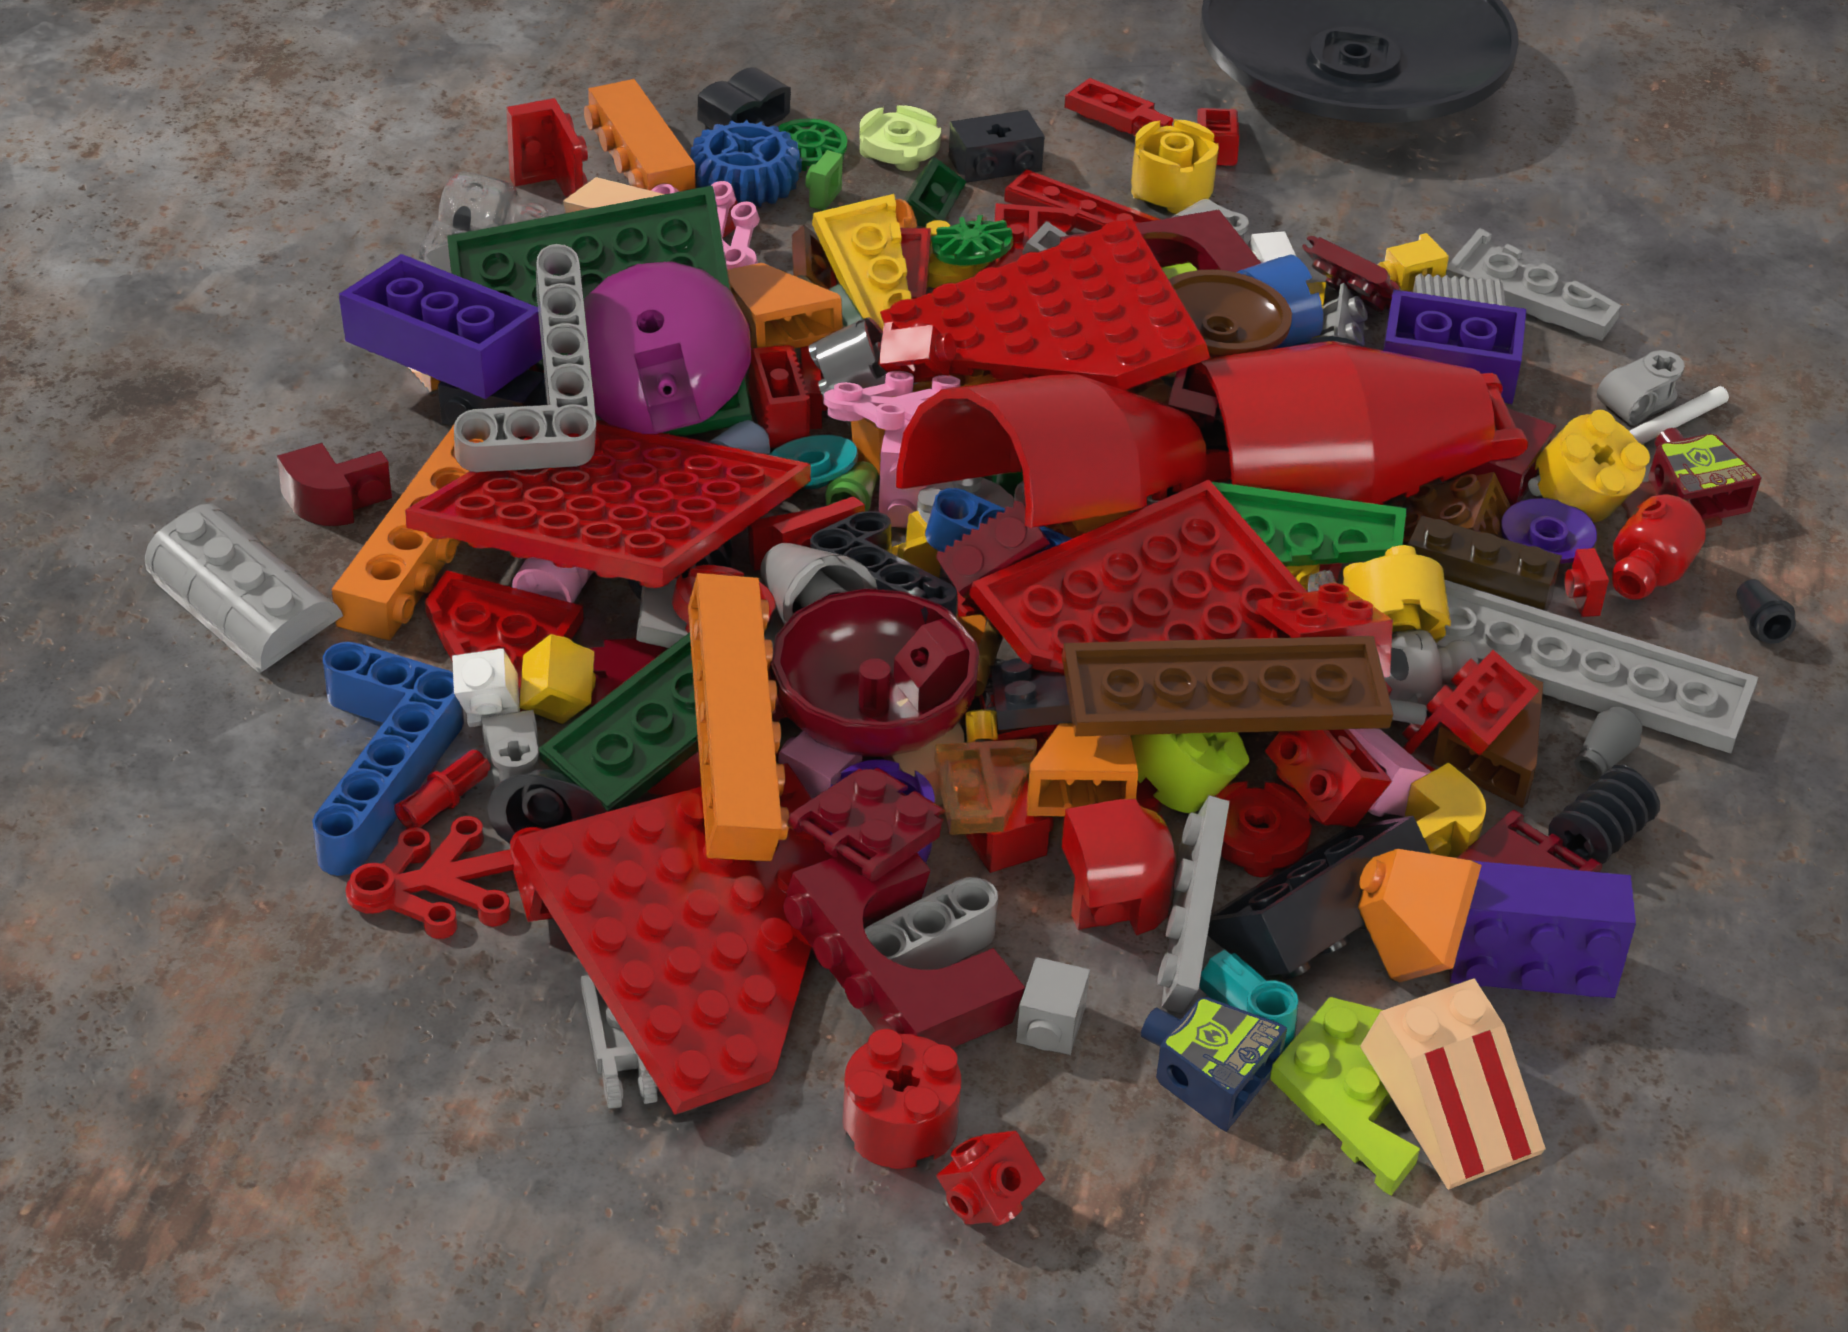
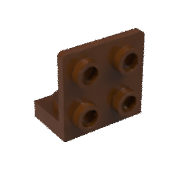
(1466, 502)

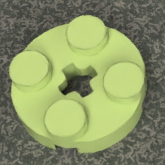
(899, 137)

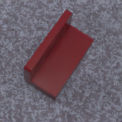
(1199, 406)

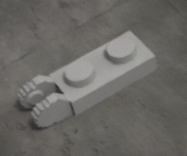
(613, 1049)

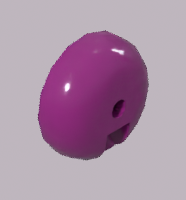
(664, 346)

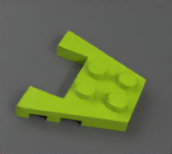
(1339, 1087)

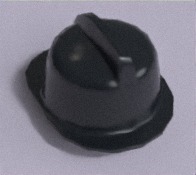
(540, 801)

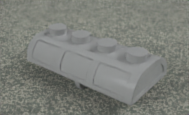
(237, 586)

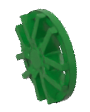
(813, 141)
(971, 242)

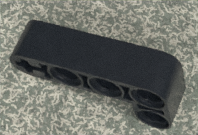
(869, 541)

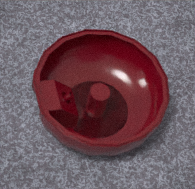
(862, 652)

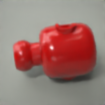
(1656, 545)

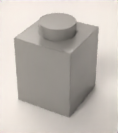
(1052, 1006)

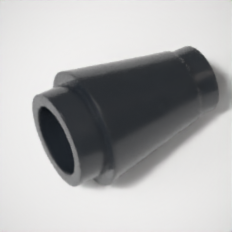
(1766, 613)

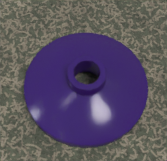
(1549, 526)

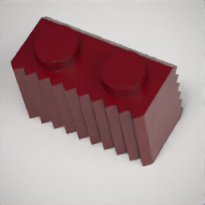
(991, 548)

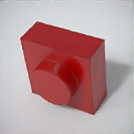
(1587, 582)

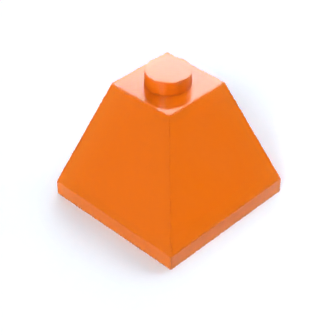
(1416, 909)

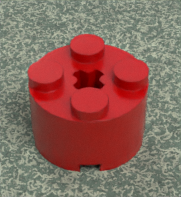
(901, 1099)

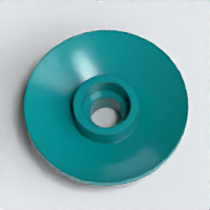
(827, 454)

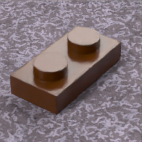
(811, 259)

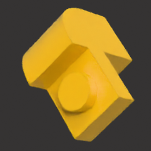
(1447, 810)

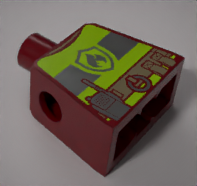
(1703, 474)

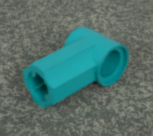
(1240, 986)

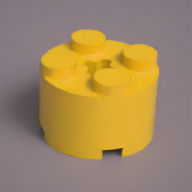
(1174, 164)
(1592, 465)
(1403, 588)

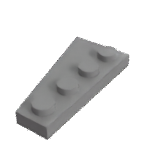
(1536, 287)
(1192, 903)

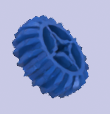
(750, 157)

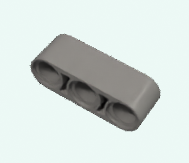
(939, 926)

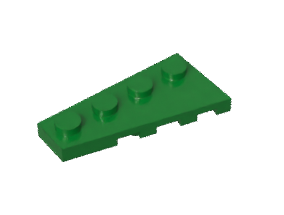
(1317, 528)

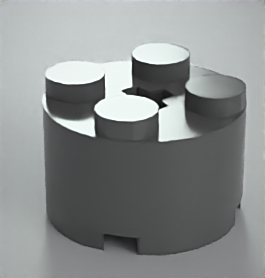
(850, 356)

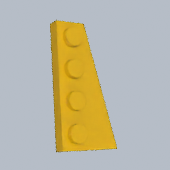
(865, 253)

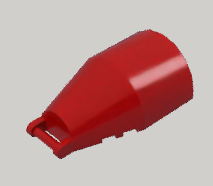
(1354, 419)
(1077, 440)

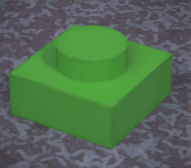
(824, 180)

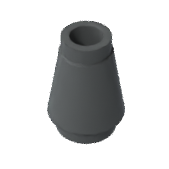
(1608, 742)

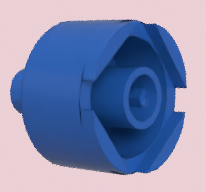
(1289, 278)

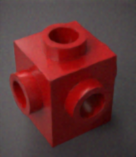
(990, 1178)

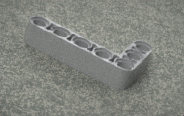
(563, 374)

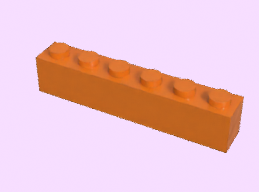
(735, 719)

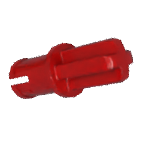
(442, 790)

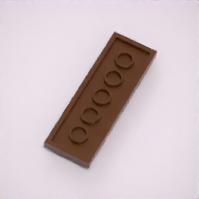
(1225, 686)

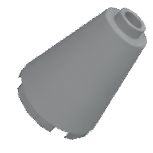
(805, 575)

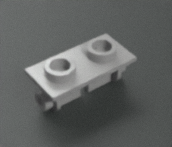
(1345, 317)

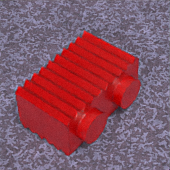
(779, 394)

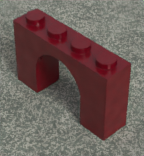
(1199, 239)
(947, 1005)

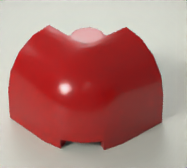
(1119, 864)

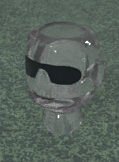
(477, 200)

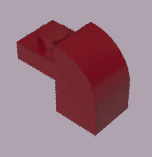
(331, 491)

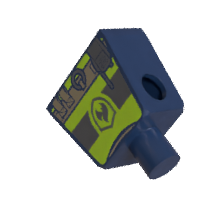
(1214, 1056)

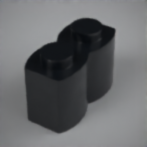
(746, 96)

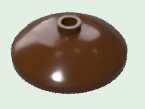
(1233, 311)

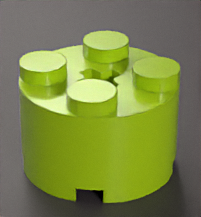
(1189, 765)

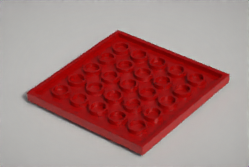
(630, 512)

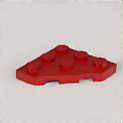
(488, 616)

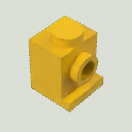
(1417, 257)

